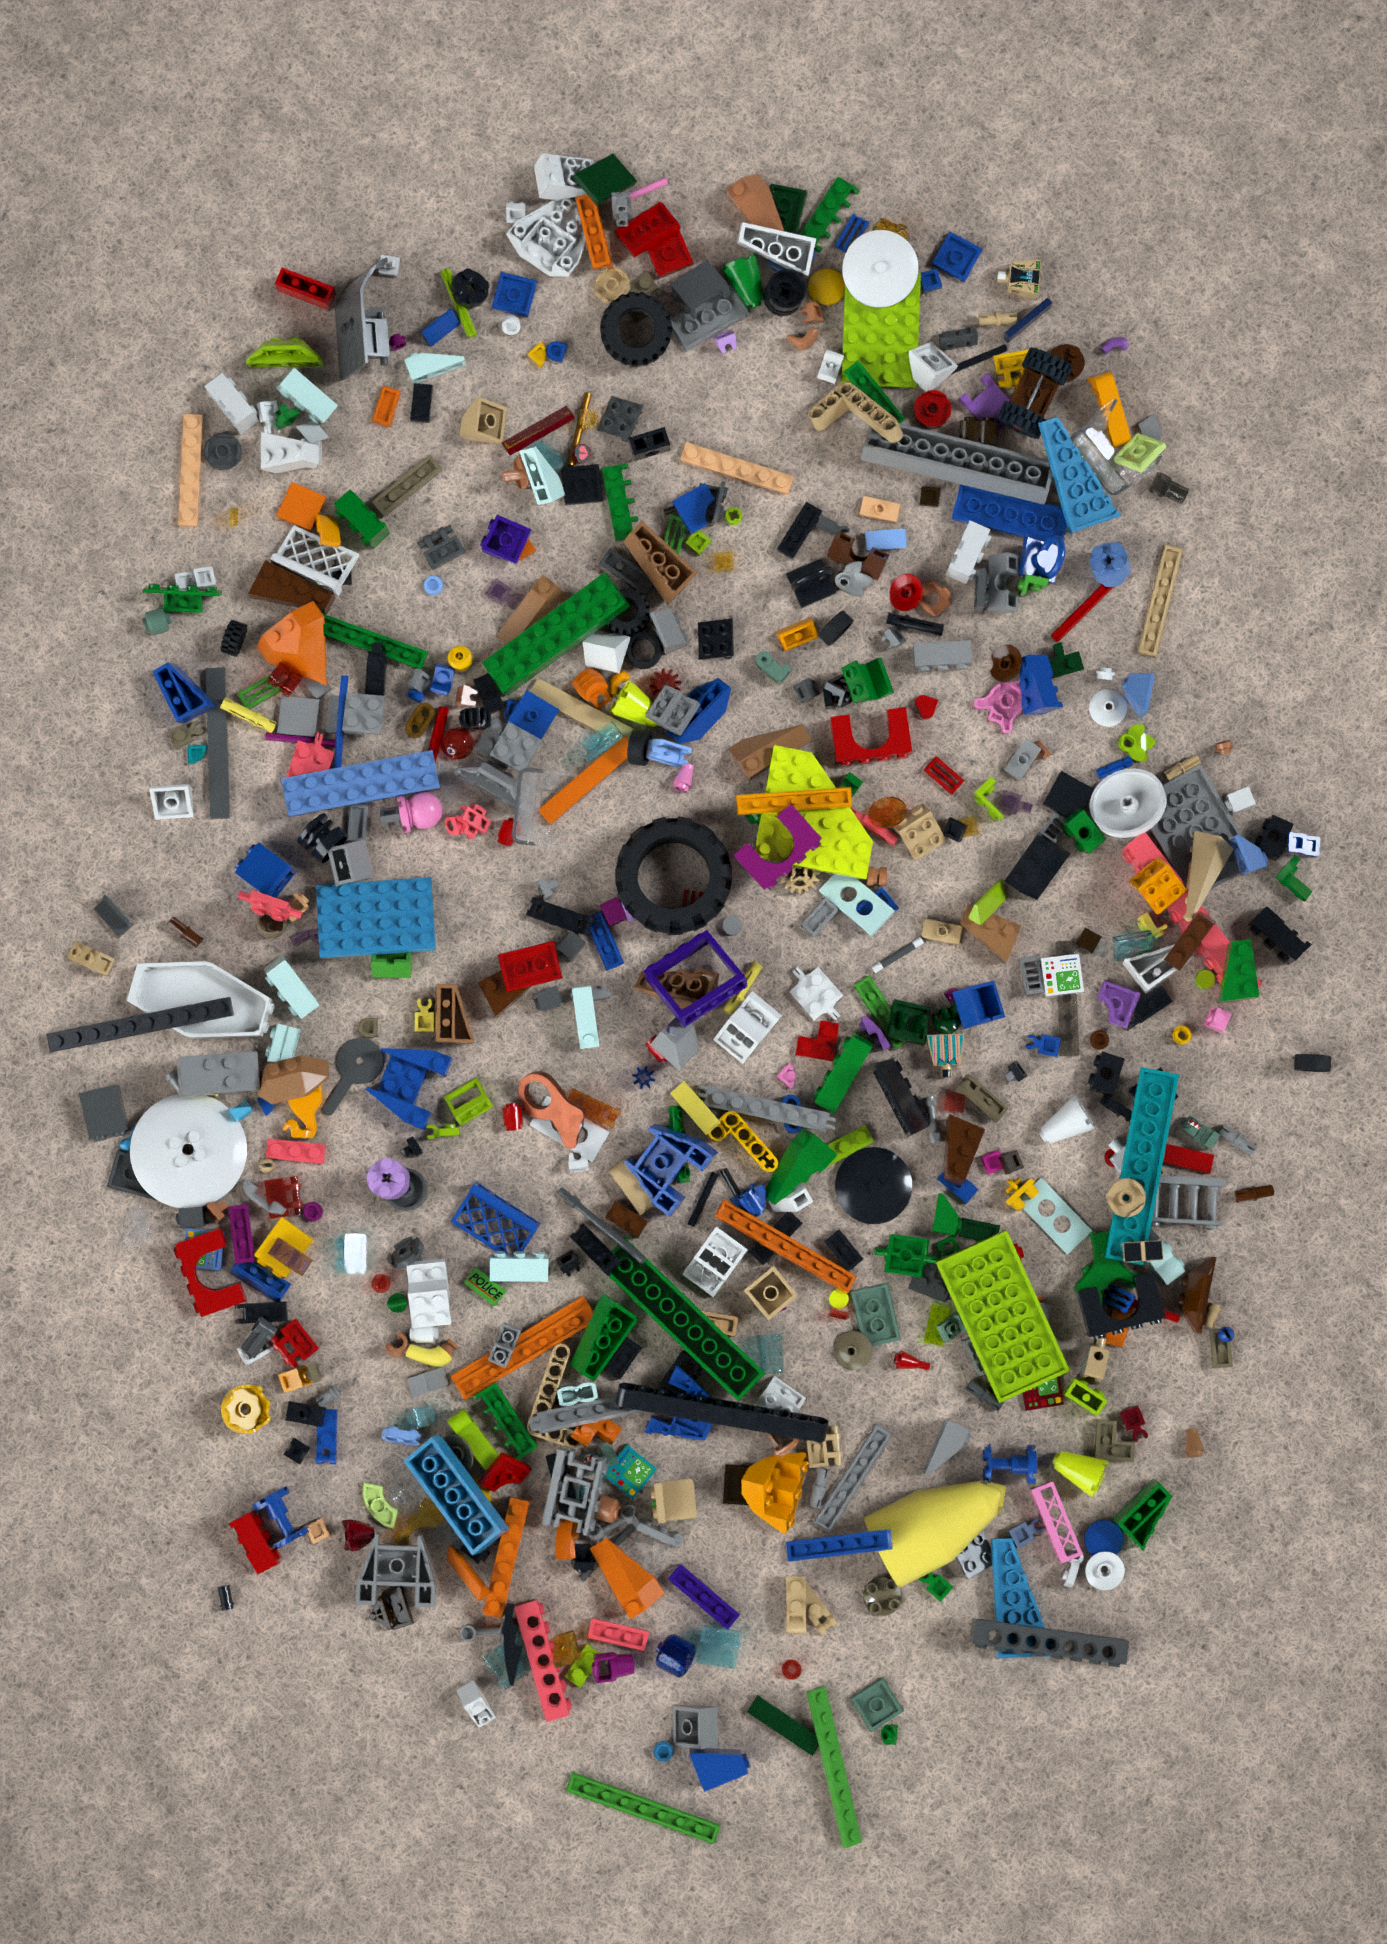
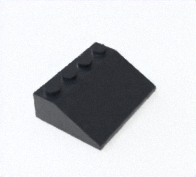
(900, 1097)

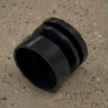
(789, 283)
(319, 835)

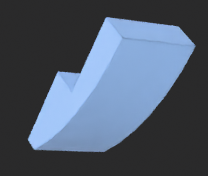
(886, 539)

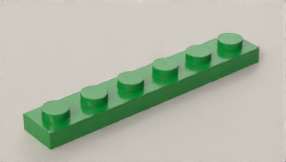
(364, 640)

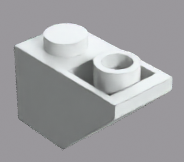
(793, 1202)
(475, 1704)

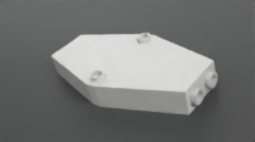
(187, 983)

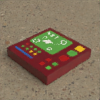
(1044, 1395)

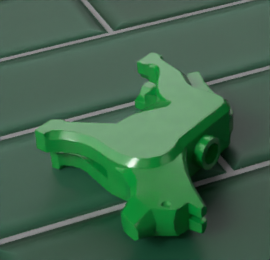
(1103, 1270)

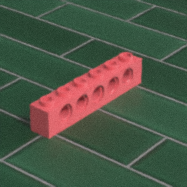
(551, 1710)

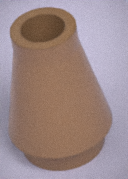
(1193, 1443)

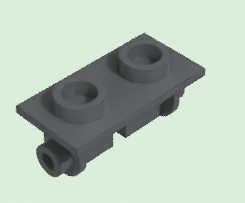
(966, 338)

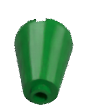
(745, 279)

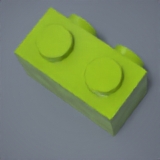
(1089, 1399)

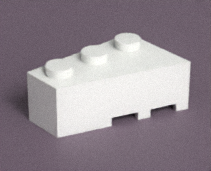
(232, 403)
(286, 454)
(969, 552)

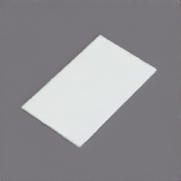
(312, 432)

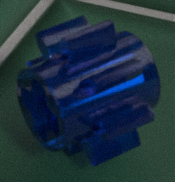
(648, 1074)

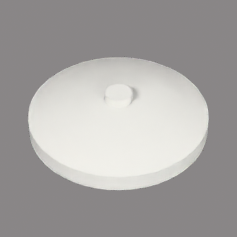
(880, 268)
(1128, 803)

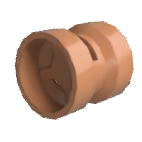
(872, 876)

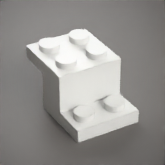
(747, 1027)
(714, 1261)
(428, 1293)

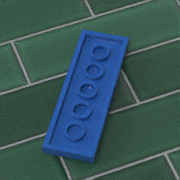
(1008, 514)

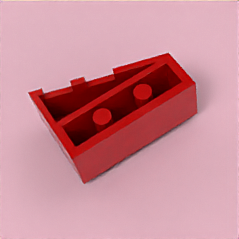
(256, 1541)

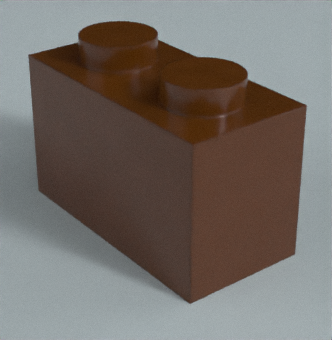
(626, 1219)

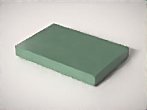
(876, 1314)

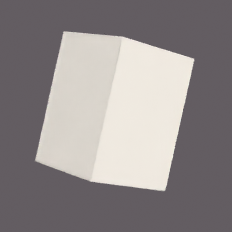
(605, 650)
(172, 801)

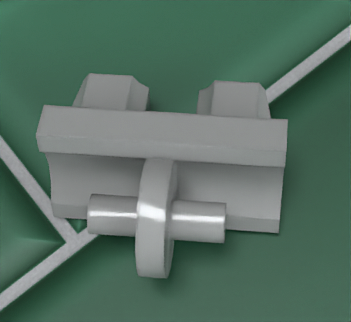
(621, 208)

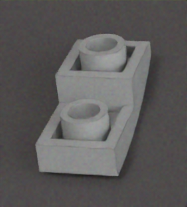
(598, 993)
(504, 1344)

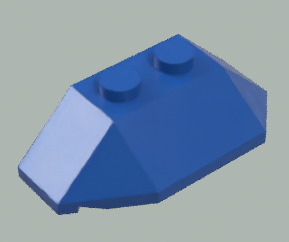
(713, 703)

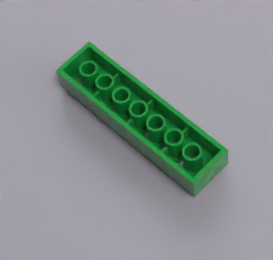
(555, 634)

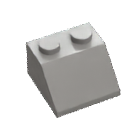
(667, 630)
(677, 1043)
(695, 1726)

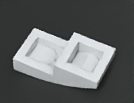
(198, 577)

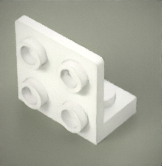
(780, 1396)

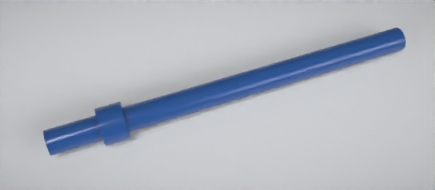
(339, 733)

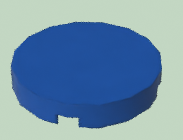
(1103, 1536)

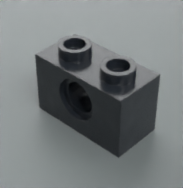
(649, 444)
(1280, 828)
(1114, 1065)

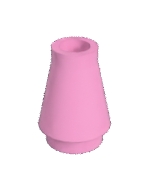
(684, 778)

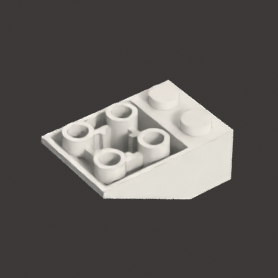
(555, 176)

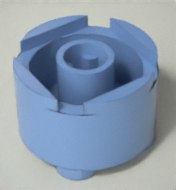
(1110, 564)

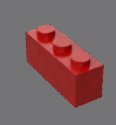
(305, 288)

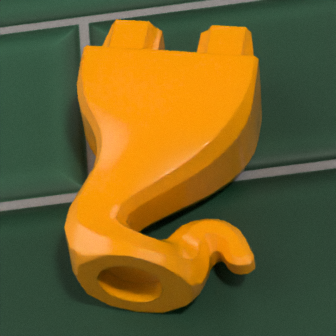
(305, 1109)

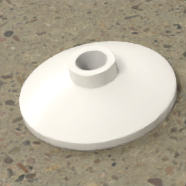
(1101, 714)
(1108, 1579)

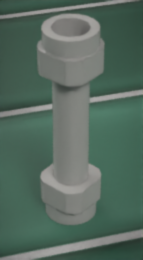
(935, 1136)

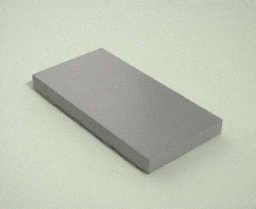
(711, 319)

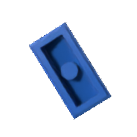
(440, 327)

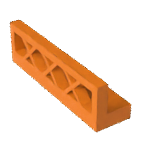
(594, 233)

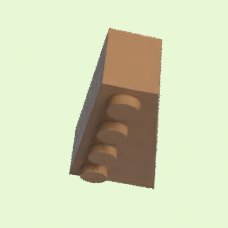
(659, 562)

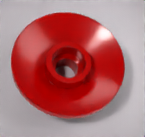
(900, 589)

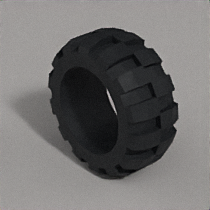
(662, 832)

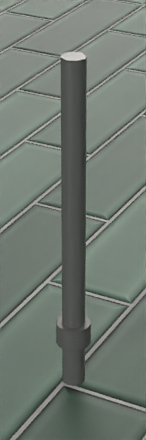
(575, 1202)

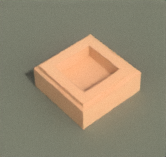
(317, 1530)

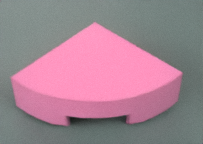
(787, 1075)

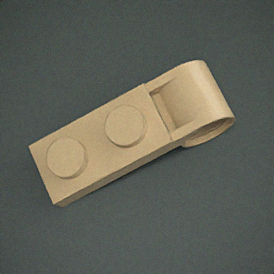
(796, 1604)

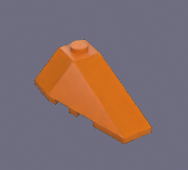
(629, 1581)

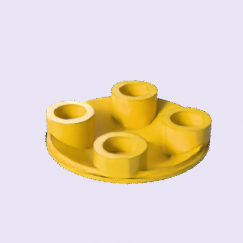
(826, 286)

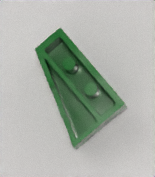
(361, 519)

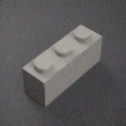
(942, 655)

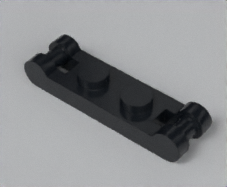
(560, 917)
(595, 1249)

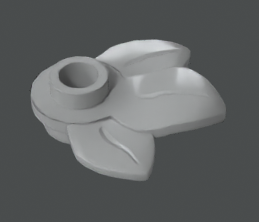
(855, 579)

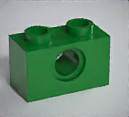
(1092, 837)

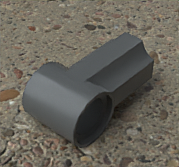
(261, 1333)

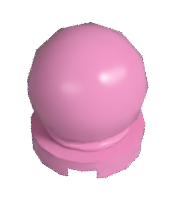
(421, 811)

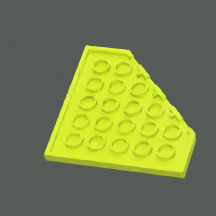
(844, 841)

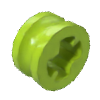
(730, 511)

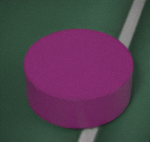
(312, 1211)

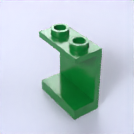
(867, 680)

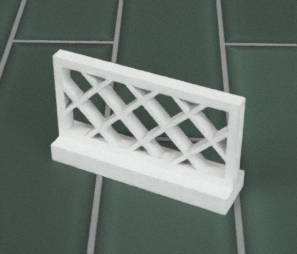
(304, 570)

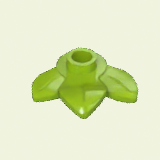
(1139, 743)

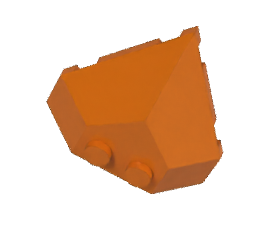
(298, 643)

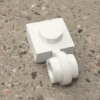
(1070, 1573)

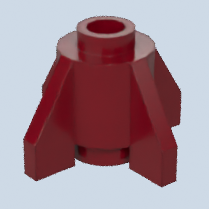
(357, 1534)

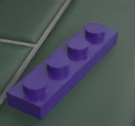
(703, 1596)

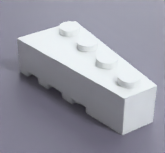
(780, 247)

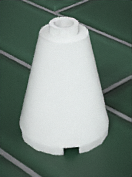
(1067, 1122)

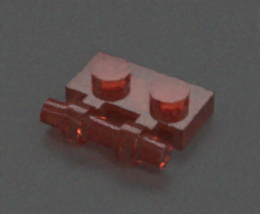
(277, 1190)

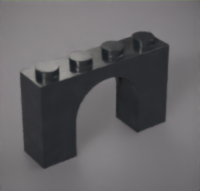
(1148, 1308)

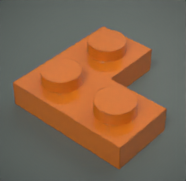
(604, 1429)

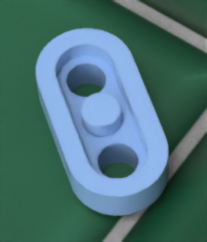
(394, 1435)

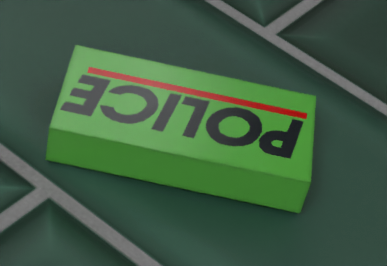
(484, 1287)

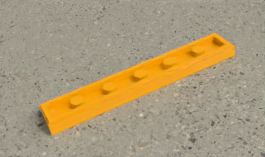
(800, 800)

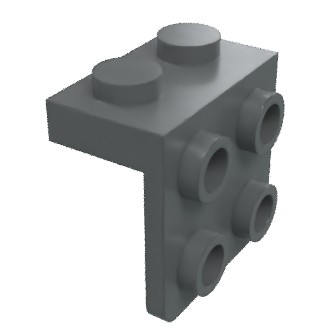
(715, 509)

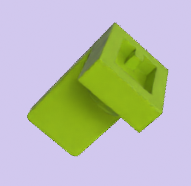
(987, 788)

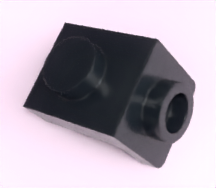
(583, 1560)

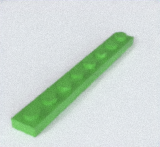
(834, 1767)

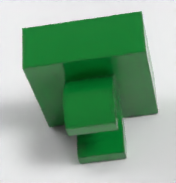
(285, 416)

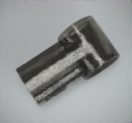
(1165, 487)

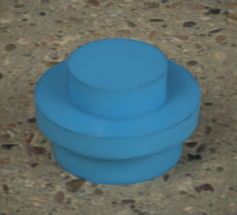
(663, 1751)

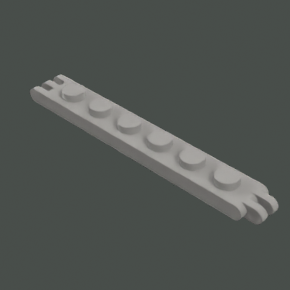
(766, 1108)
(579, 1414)

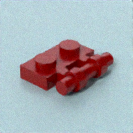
(298, 1339)

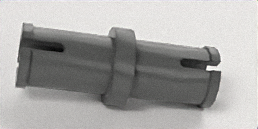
(984, 1395)

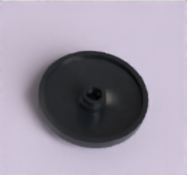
(873, 1185)

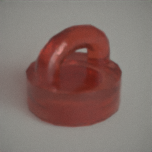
(380, 1283)

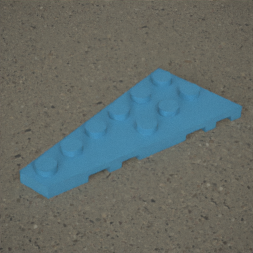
(1077, 485)
(1012, 1594)

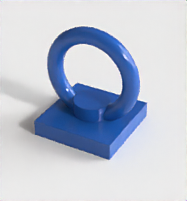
(1042, 558)

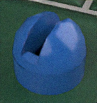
(1222, 1336)

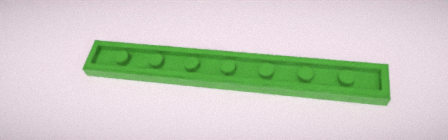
(643, 1807)

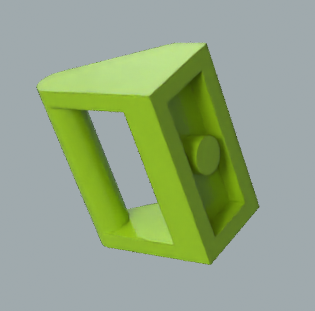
(472, 1108)

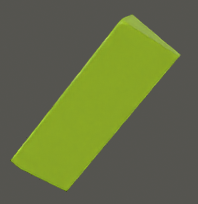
(988, 903)

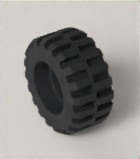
(636, 303)

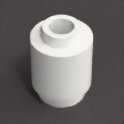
(424, 1334)

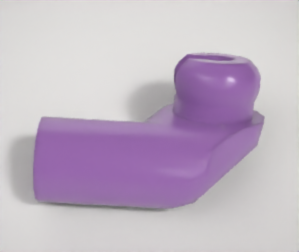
(1113, 342)

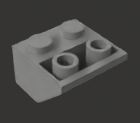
(350, 862)

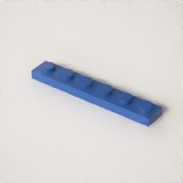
(839, 1545)

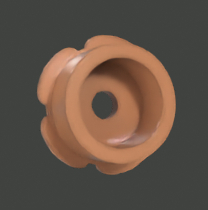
(1224, 747)

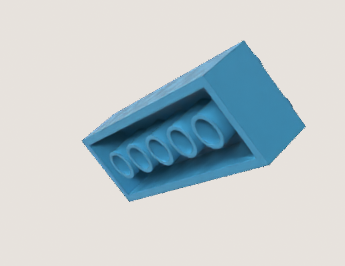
(456, 1494)

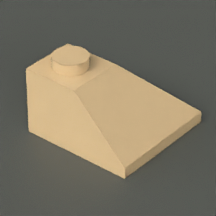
(484, 421)

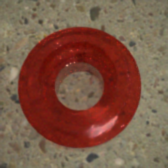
(788, 1675)

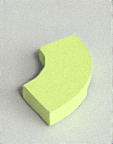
(378, 1506)

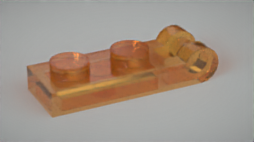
(595, 1108)

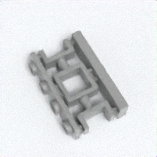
(559, 1487)

